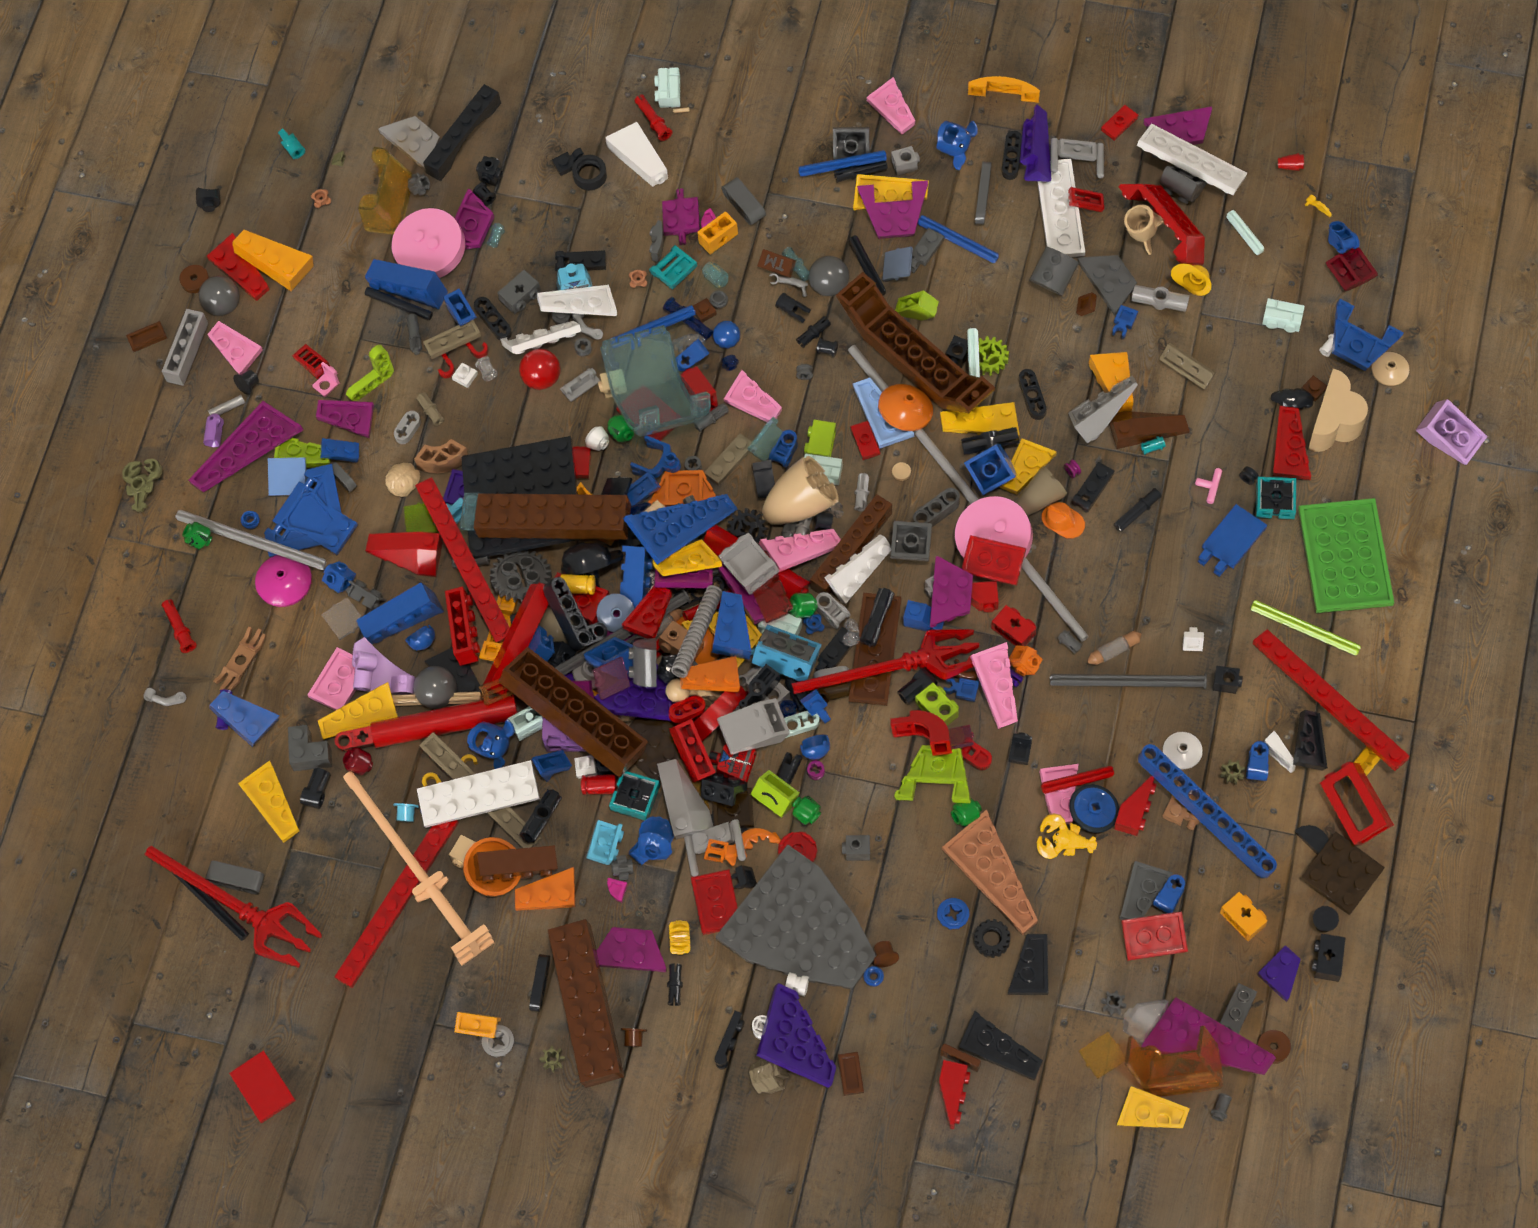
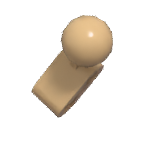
(676, 694)

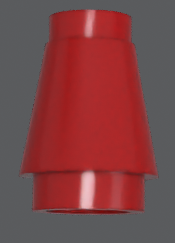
(1291, 162)

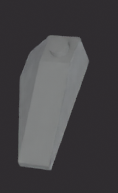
(1093, 416)
(684, 804)

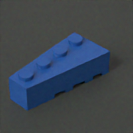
(407, 282)
(400, 613)

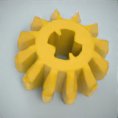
(679, 937)

